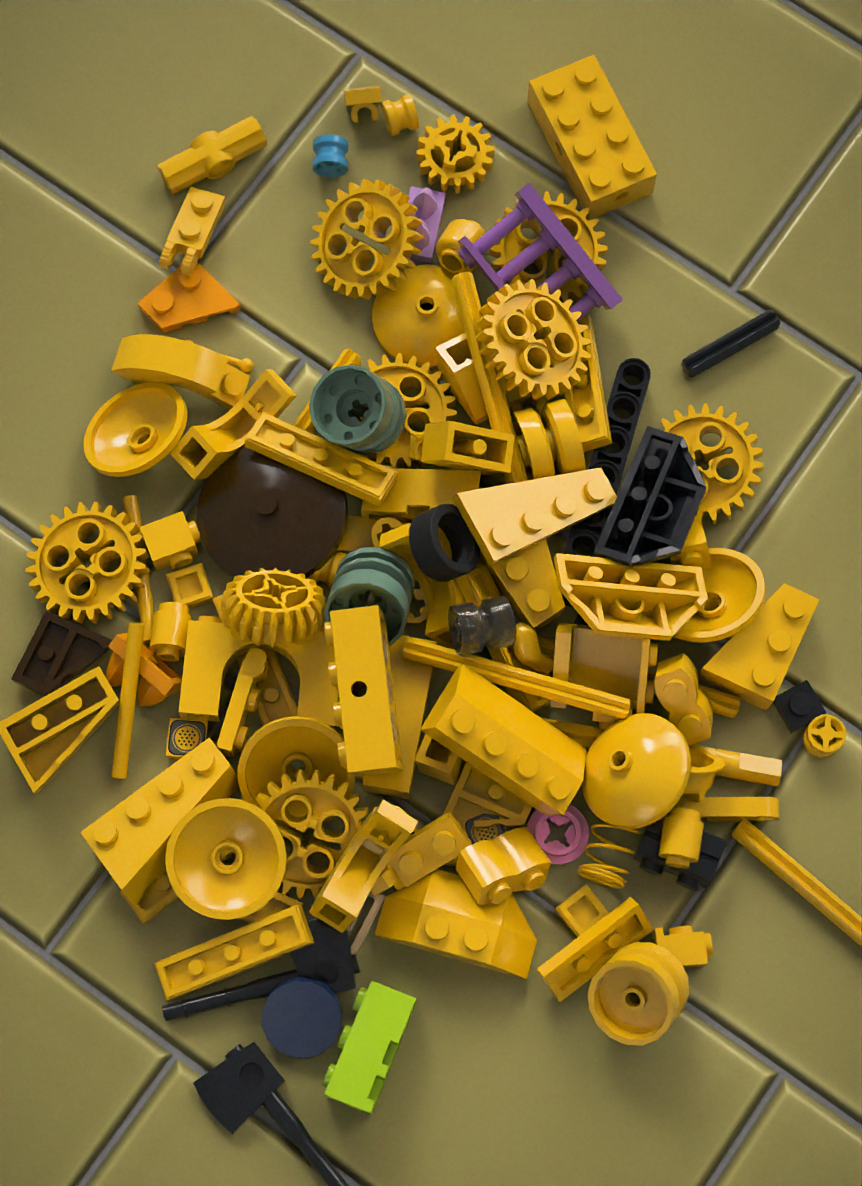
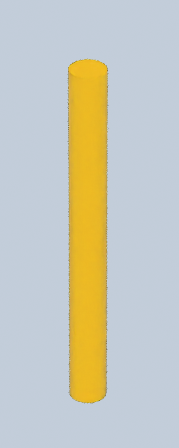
(144, 595)
(127, 700)

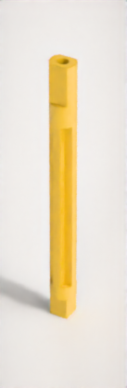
(737, 765)

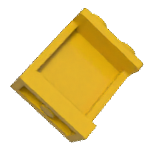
(605, 663)

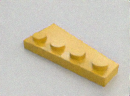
(526, 512)

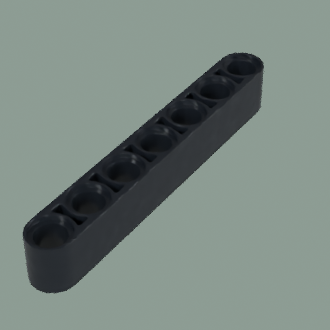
(622, 432)

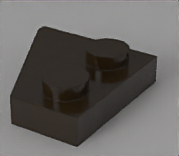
(58, 654)

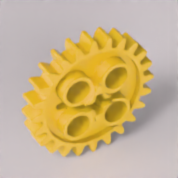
(382, 208)
(582, 232)
(544, 340)
(431, 393)
(720, 492)
(106, 588)
(322, 801)

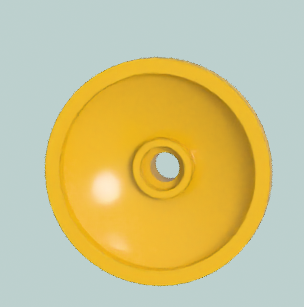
(406, 327)
(135, 429)
(734, 597)
(277, 745)
(647, 781)
(202, 876)

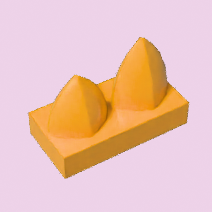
(157, 677)

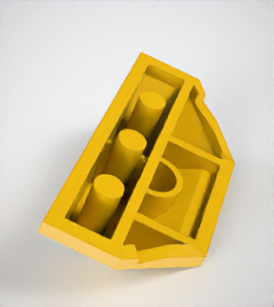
(631, 601)
(446, 920)

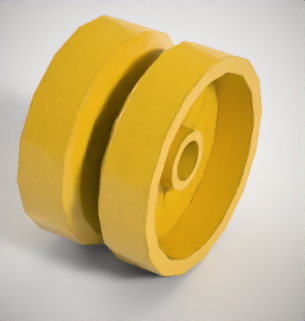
(549, 443)
(638, 993)

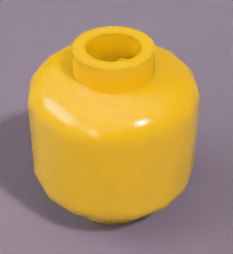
(447, 244)

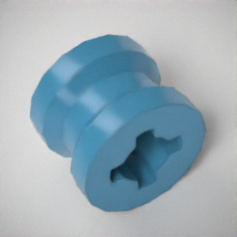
(330, 155)

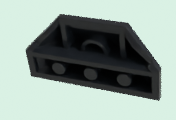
(653, 503)

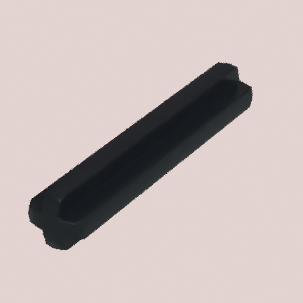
(730, 343)

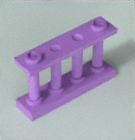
(552, 236)

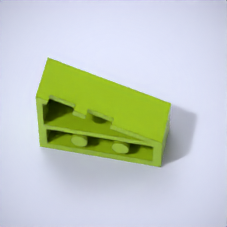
(369, 1047)

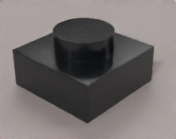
(798, 706)

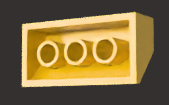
(507, 742)

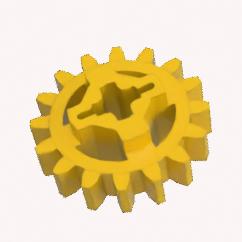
(444, 143)

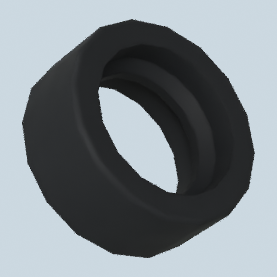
(428, 550)

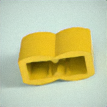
(679, 694)
(503, 866)

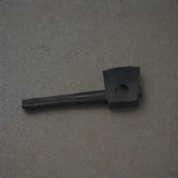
(325, 960)
(246, 1083)

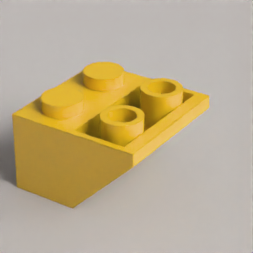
(459, 370)

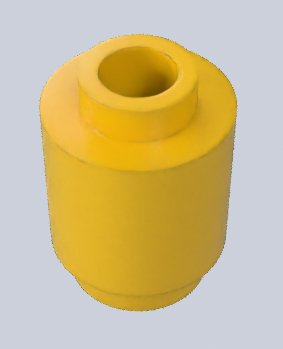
(170, 631)
(681, 837)

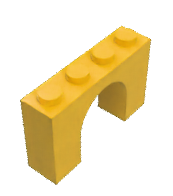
(213, 650)

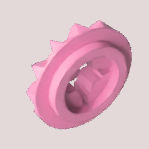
(575, 836)

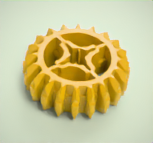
(273, 607)

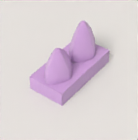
(430, 211)

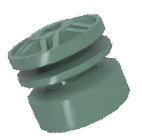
(340, 402)
(370, 579)

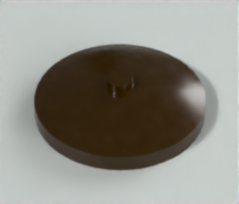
(269, 516)

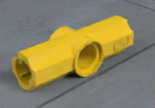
(212, 155)

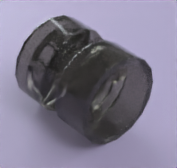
(483, 625)

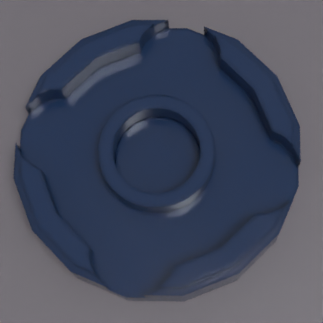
(302, 1017)

